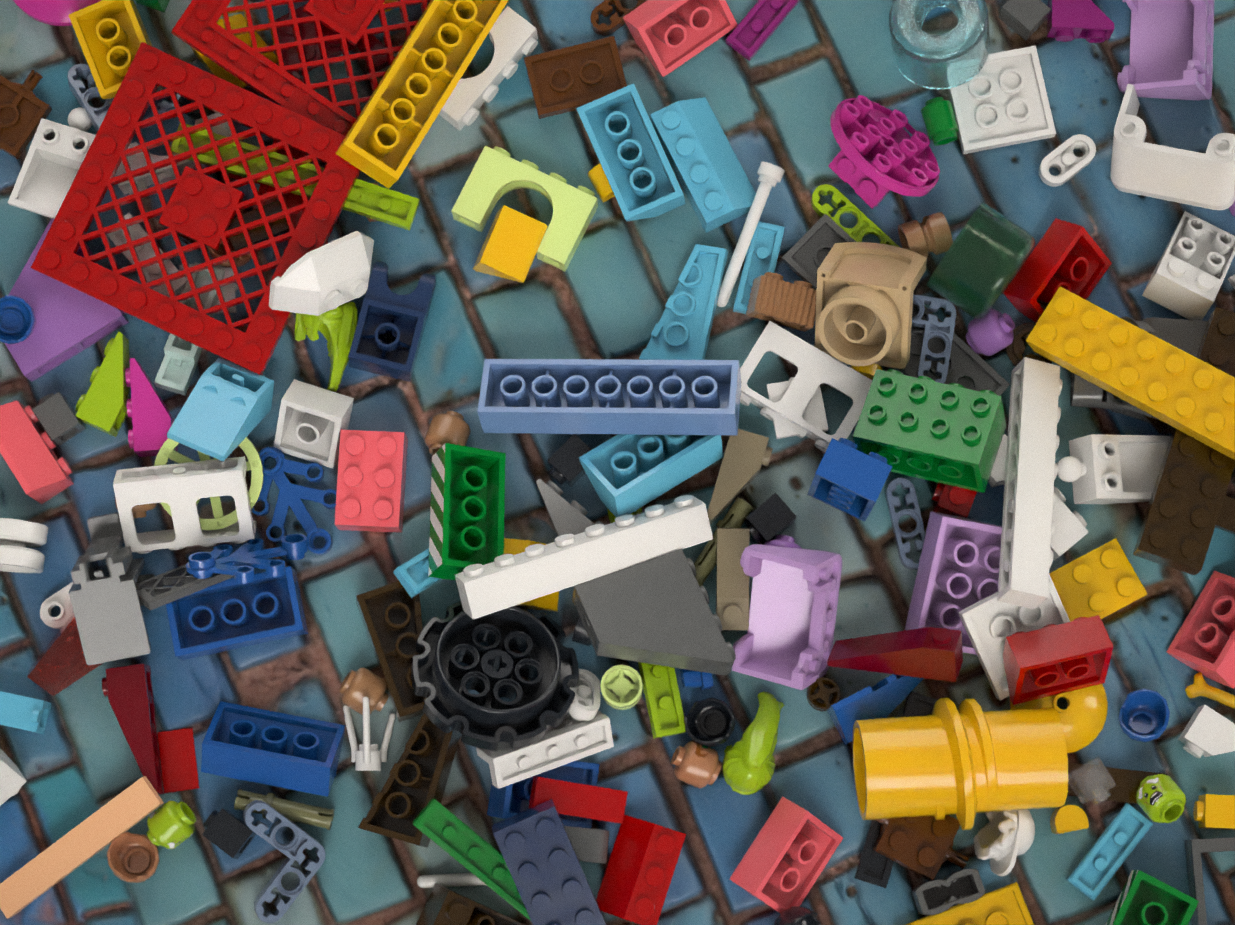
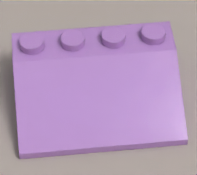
(954, 572)

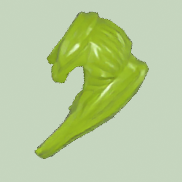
(338, 328)
(751, 760)

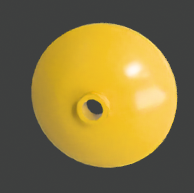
(1082, 717)

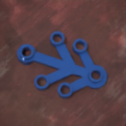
(291, 496)
(246, 558)

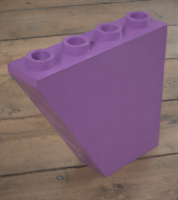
(64, 320)

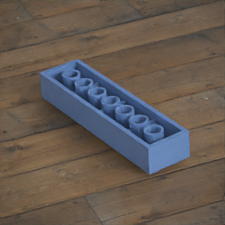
(610, 396)

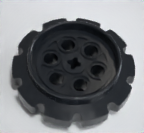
(484, 717)

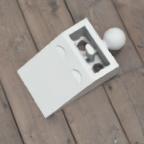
(52, 164)
(1113, 467)

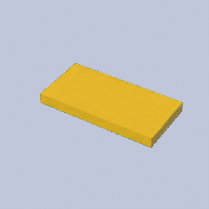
(996, 907)

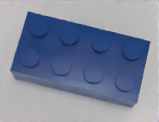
(849, 478)
(237, 615)

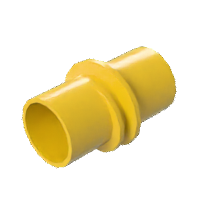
(960, 762)

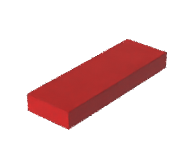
(580, 799)

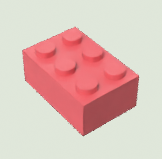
(371, 481)

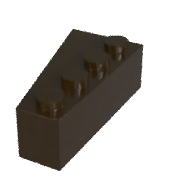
(393, 629)
(413, 784)

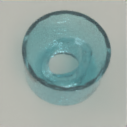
(939, 59)

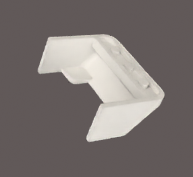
(1170, 172)

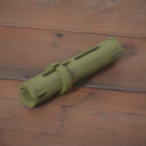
(734, 519)
(292, 810)

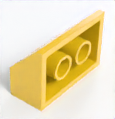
(109, 39)

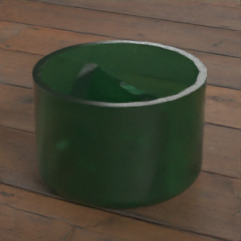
(981, 262)

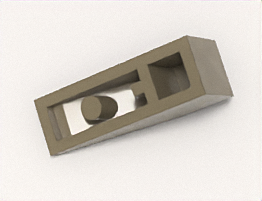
(739, 467)
(731, 582)

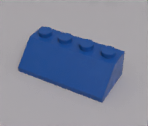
(272, 748)

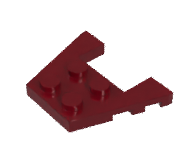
(312, 52)

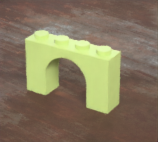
(499, 174)

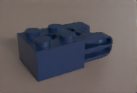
(393, 316)

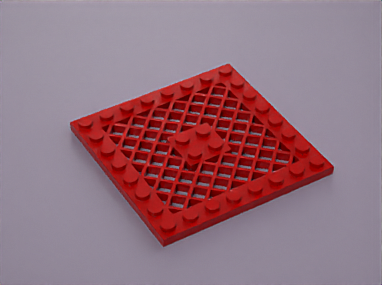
(344, 17)
(197, 208)

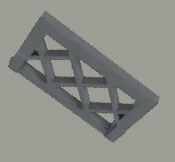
(154, 595)

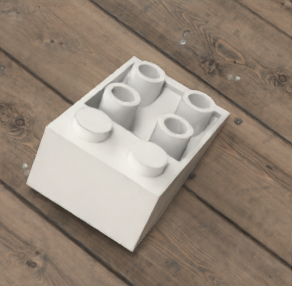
(1191, 268)

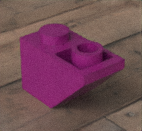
(1078, 20)

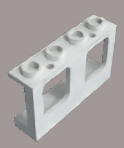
(813, 370)
(180, 488)

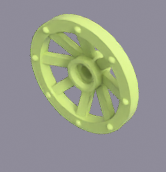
(220, 520)

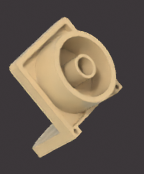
(867, 303)

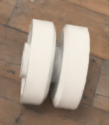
(14, 537)

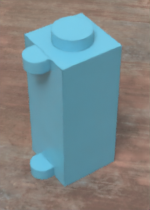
(23, 712)

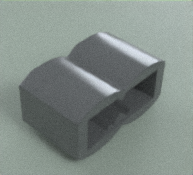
(956, 888)

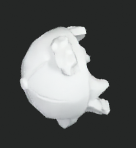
(1004, 839)

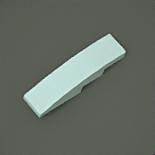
(181, 356)

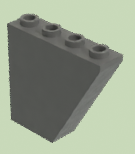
(654, 616)

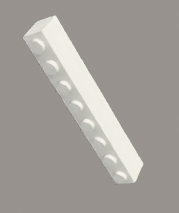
(1029, 484)
(582, 556)

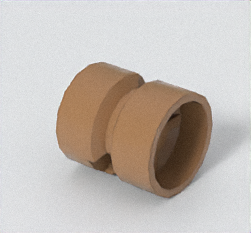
(926, 237)

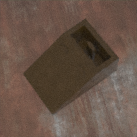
(452, 908)

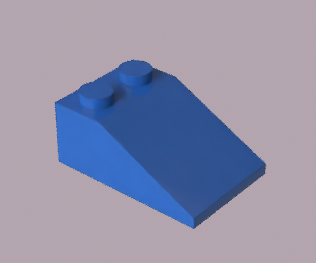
(516, 797)

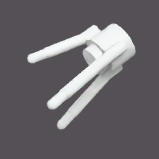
(368, 756)

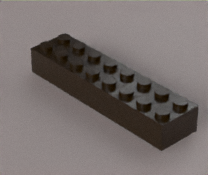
(1191, 476)

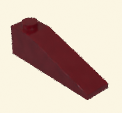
(913, 653)
(133, 705)

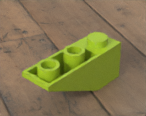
(107, 397)

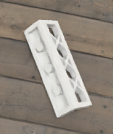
(560, 746)

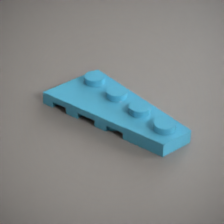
(690, 310)

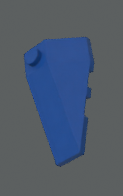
(871, 703)

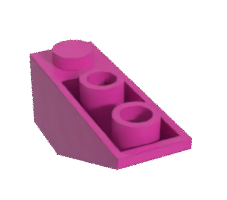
(148, 413)

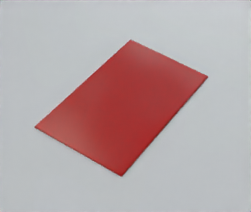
(178, 760)

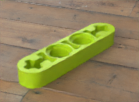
(864, 224)

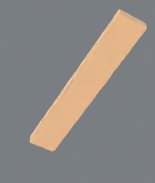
(78, 846)

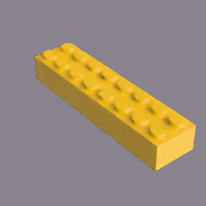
(417, 86)
(1138, 369)

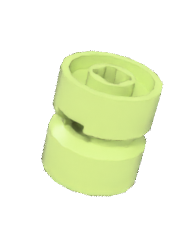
(621, 687)

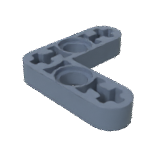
(84, 96)
(934, 328)
(894, 502)
(292, 850)

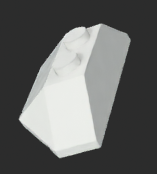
(325, 277)

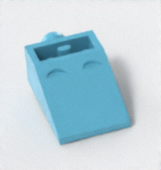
(222, 409)

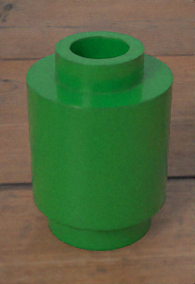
(940, 121)

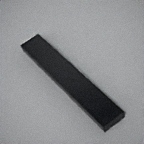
(873, 866)

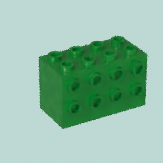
(932, 429)

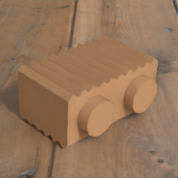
(783, 302)

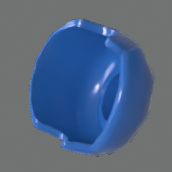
(16, 319)
(1144, 715)

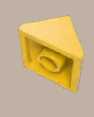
(510, 245)

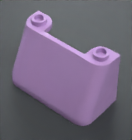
(1170, 49)
(789, 614)

